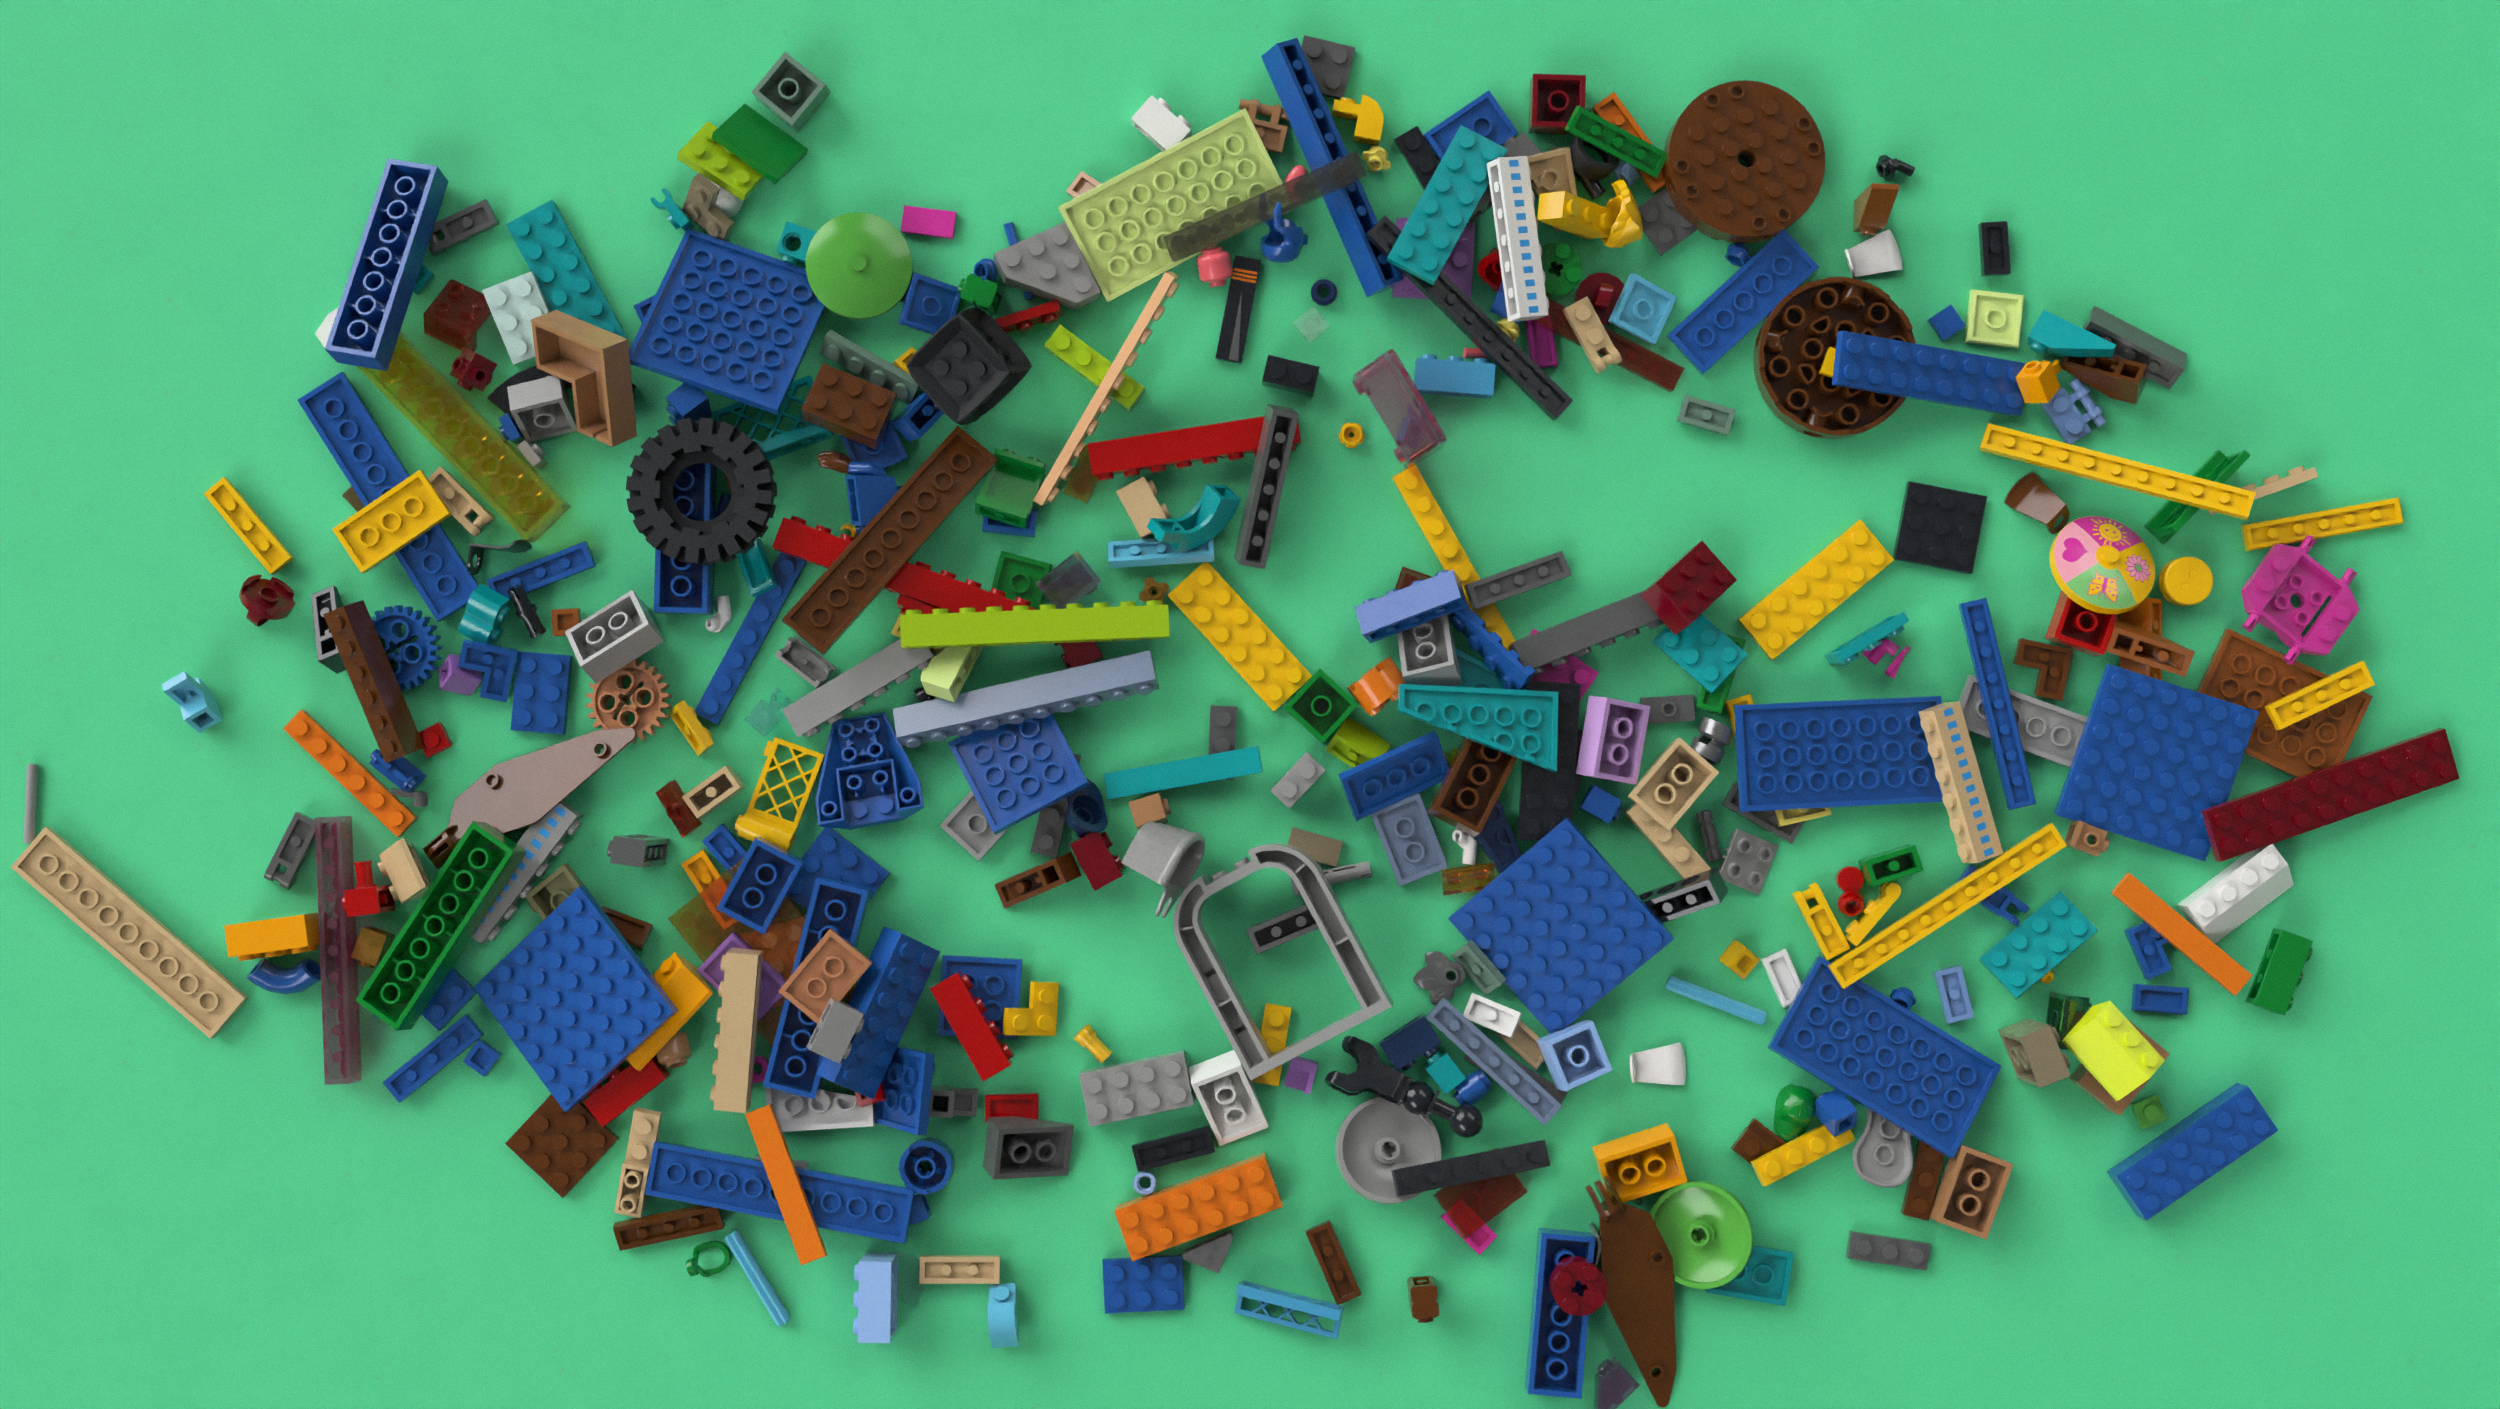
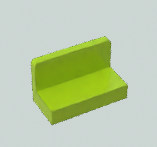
(1356, 743)

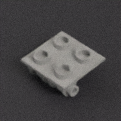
(1747, 861)

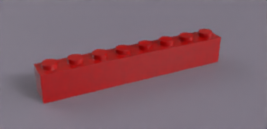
(1177, 448)

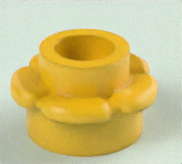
(1353, 428)

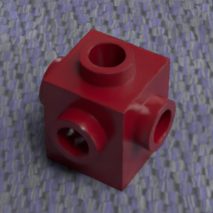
(472, 370)

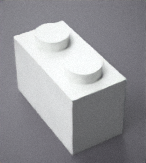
(1160, 124)

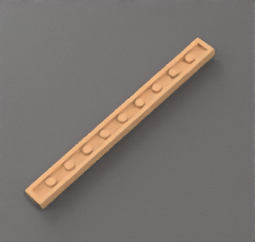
(1113, 380)

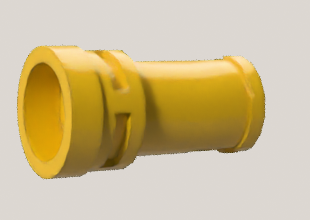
(1087, 1038)

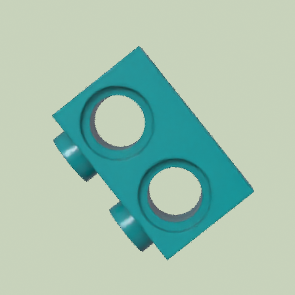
(790, 233)

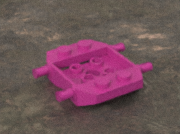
(2289, 572)

